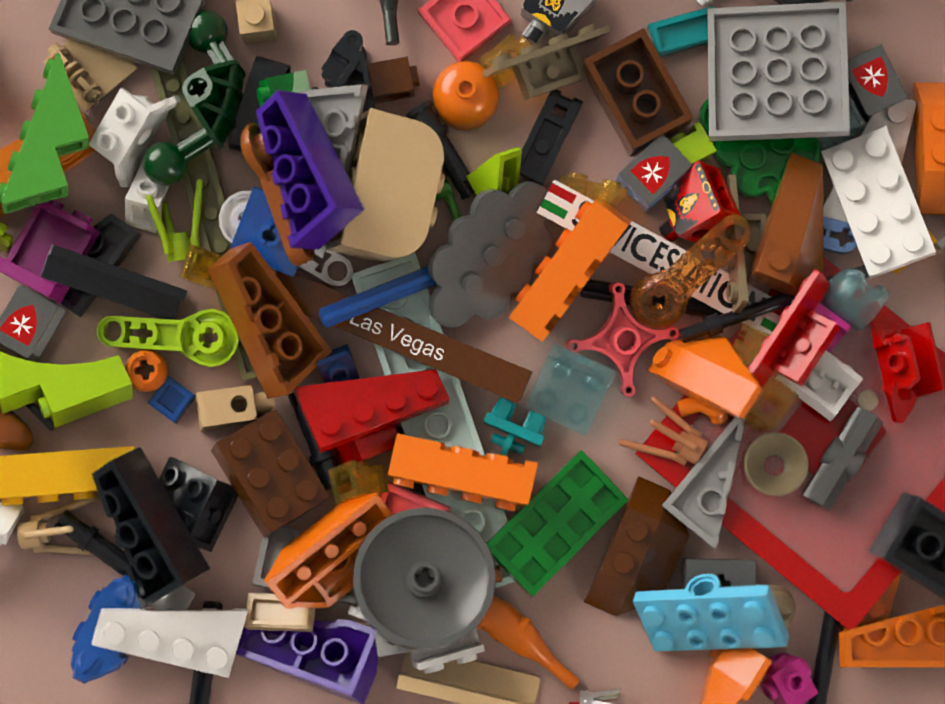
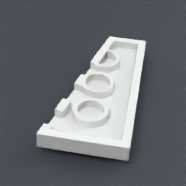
(185, 638)

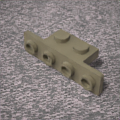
(548, 67)
(741, 263)

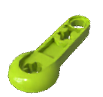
(179, 335)

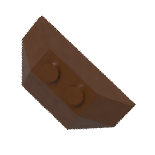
(640, 551)

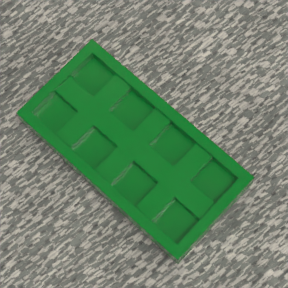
(556, 523)

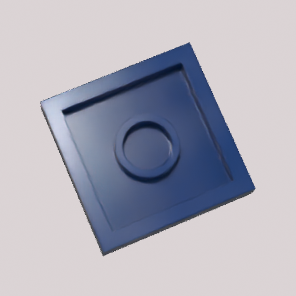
(260, 228)

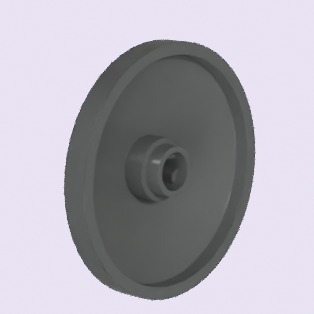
(424, 579)

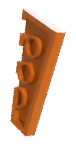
(897, 642)

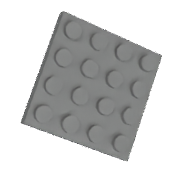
(778, 72)

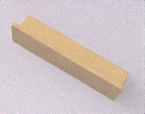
(470, 683)

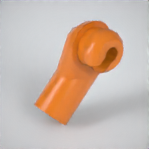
(691, 406)

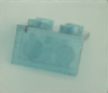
(570, 389)

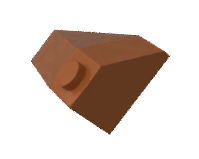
(794, 229)

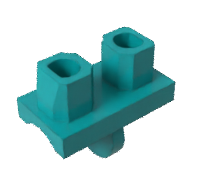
(500, 419)

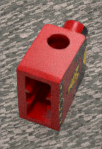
(697, 203)

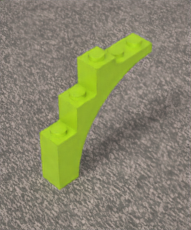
(63, 390)

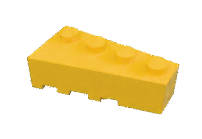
(53, 474)

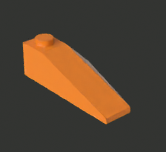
(708, 372)
(733, 675)

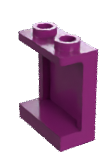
(44, 227)

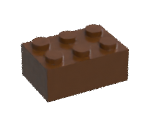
(636, 92)
(269, 473)

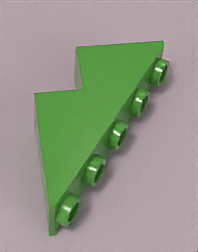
(52, 133)

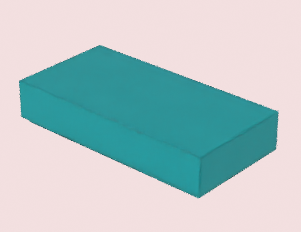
(680, 32)

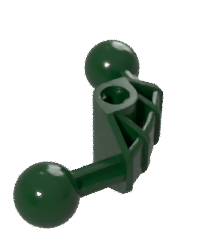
(213, 96)

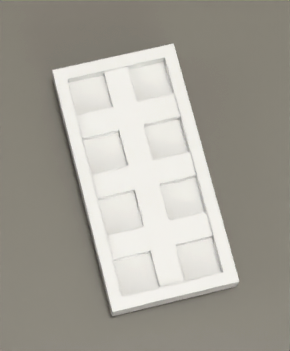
(878, 202)

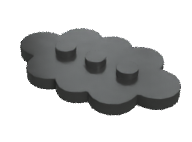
(489, 255)

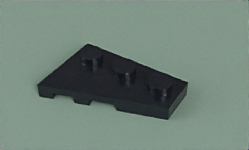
(110, 247)

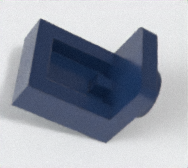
(338, 366)

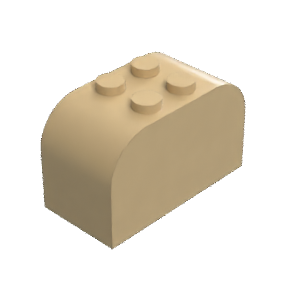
(397, 181)

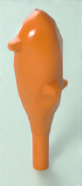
(519, 634)

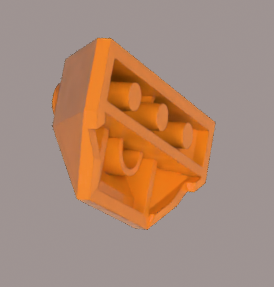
(929, 147)
(321, 561)

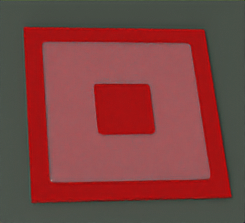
(819, 548)

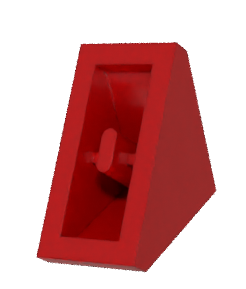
(368, 446)

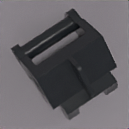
(348, 66)

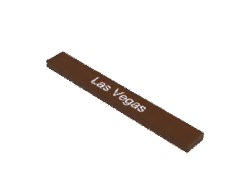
(415, 341)

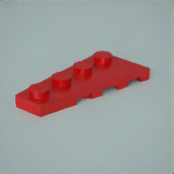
(362, 406)

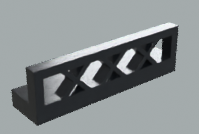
(112, 282)

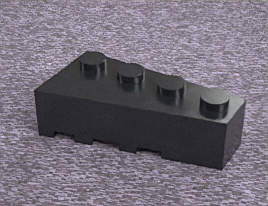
(148, 527)

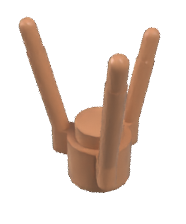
(688, 445)

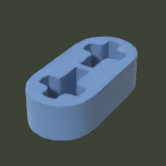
(835, 227)

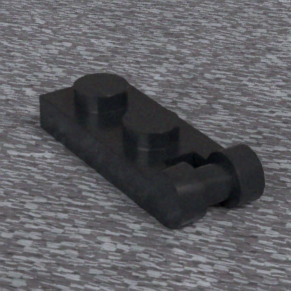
(548, 137)

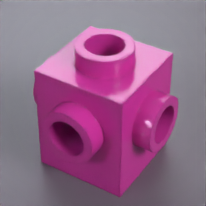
(788, 680)

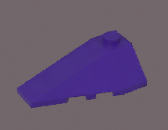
(333, 657)

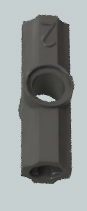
(842, 458)

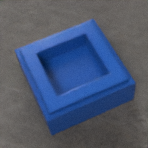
(172, 399)

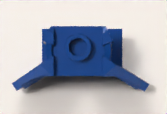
(94, 662)

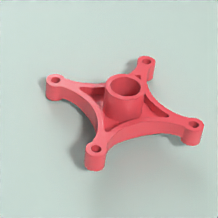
(622, 339)

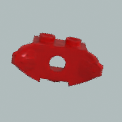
(906, 363)

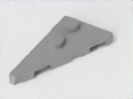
(703, 493)

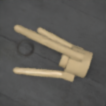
(37, 533)

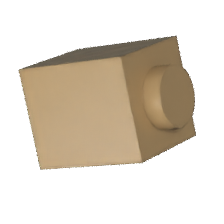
(256, 21)

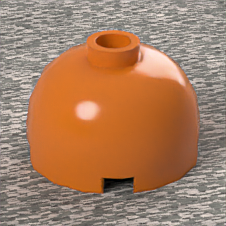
(464, 96)

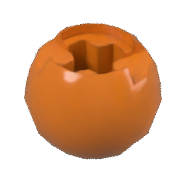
(156, 378)

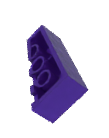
(307, 169)

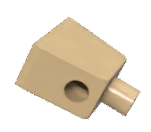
(215, 408)

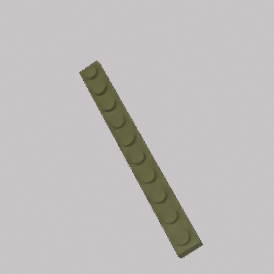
(182, 124)

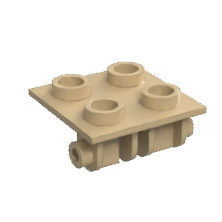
(91, 71)

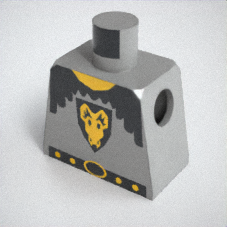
(552, 17)

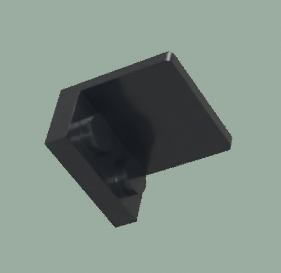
(199, 499)

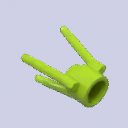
(177, 244)

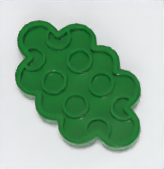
(759, 162)

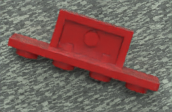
(798, 337)

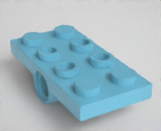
(711, 617)

